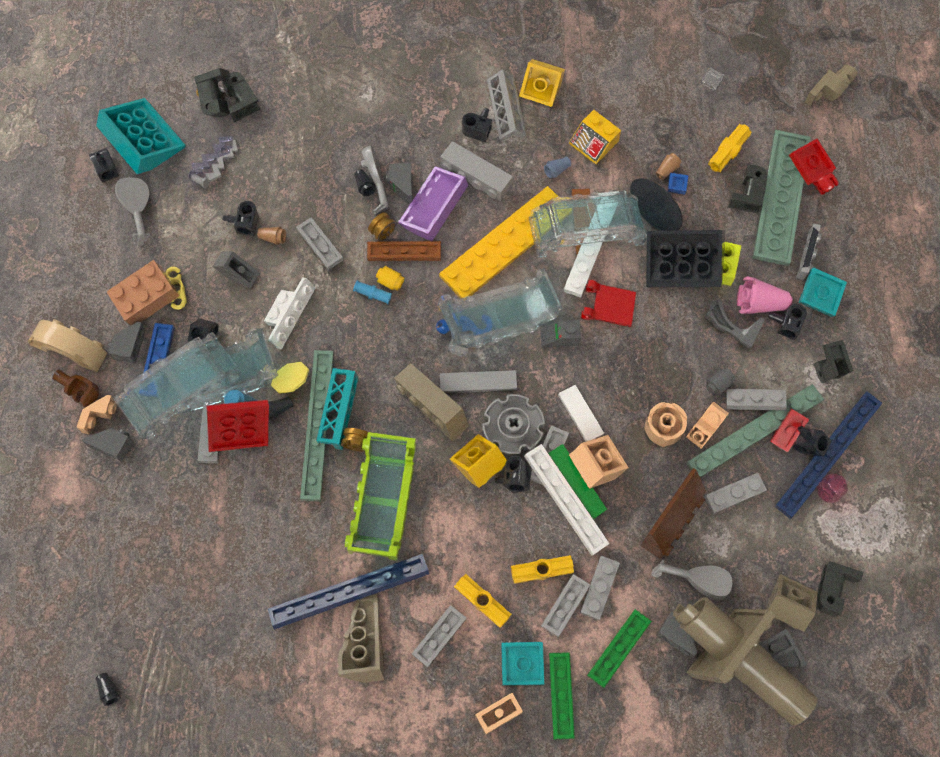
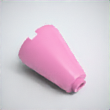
(761, 297)

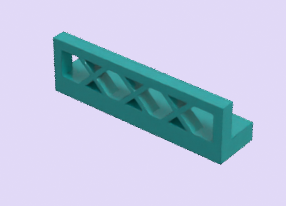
(345, 408)

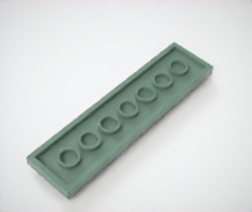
(780, 201)

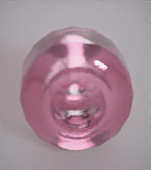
(832, 488)

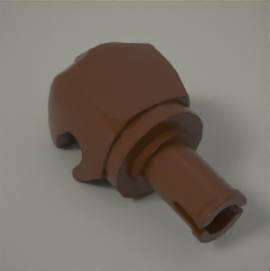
(78, 386)

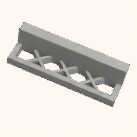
(510, 102)

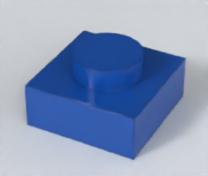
(677, 183)

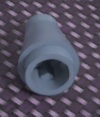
(556, 167)

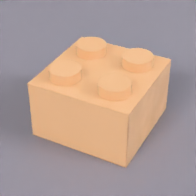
(598, 461)

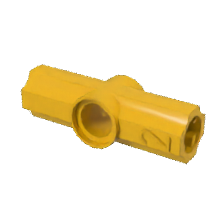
(729, 148)
(555, 567)
(473, 591)

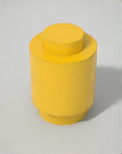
(390, 278)

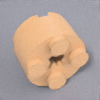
(660, 415)

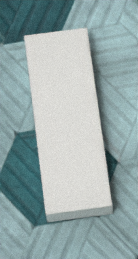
(580, 413)

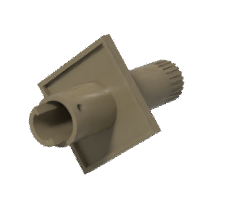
(734, 650)

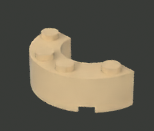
(69, 343)

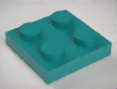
(822, 292)
(522, 663)

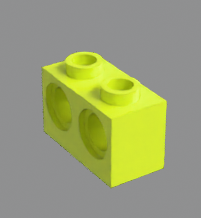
(730, 262)

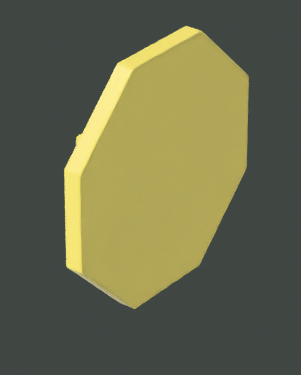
(290, 377)

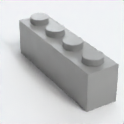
(476, 171)

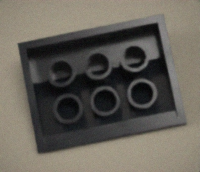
(685, 258)

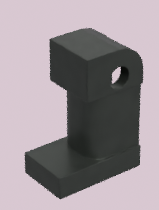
(210, 93)
(243, 94)
(755, 181)
(836, 363)
(831, 587)

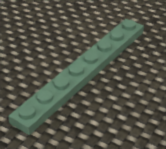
(753, 432)
(315, 452)

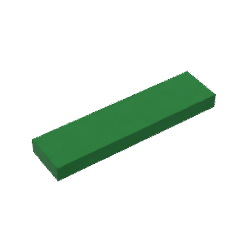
(587, 496)
(619, 648)
(561, 696)

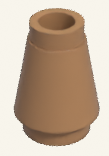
(669, 165)
(272, 234)

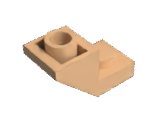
(102, 408)
(707, 425)

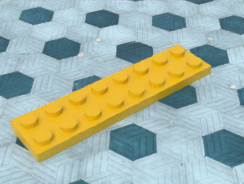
(494, 251)

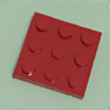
(237, 425)

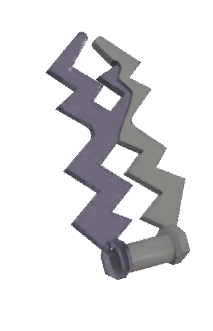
(196, 167)

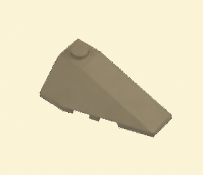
(362, 649)

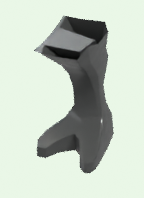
(721, 322)

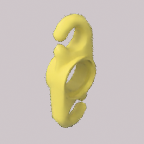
(177, 280)

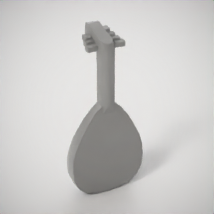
(372, 162)
(133, 195)
(708, 580)

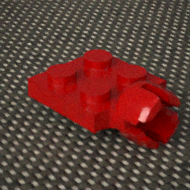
(815, 166)

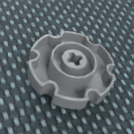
(511, 411)

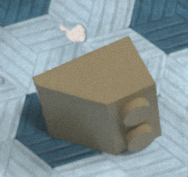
(793, 603)

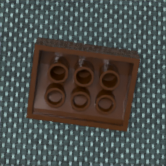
(675, 516)

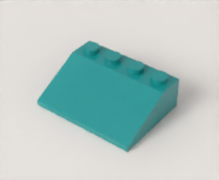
(139, 134)

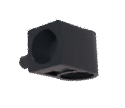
(481, 125)
(104, 165)
(244, 223)
(790, 326)
(201, 328)
(812, 442)
(516, 475)

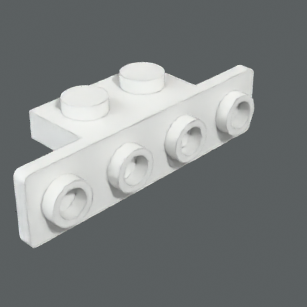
(287, 311)

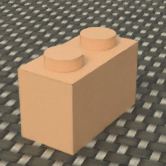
(498, 713)

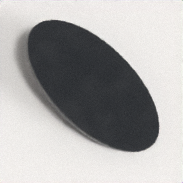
(657, 205)

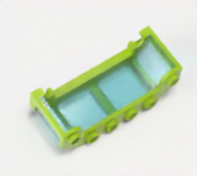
(382, 496)

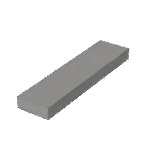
(478, 381)

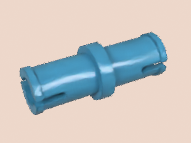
(372, 292)

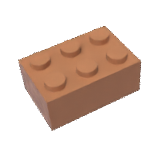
(143, 293)

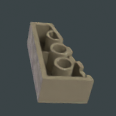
(432, 401)

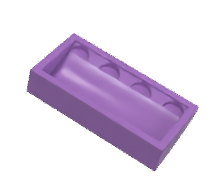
(433, 203)

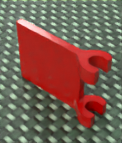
(610, 304)

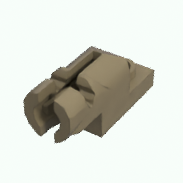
(832, 84)

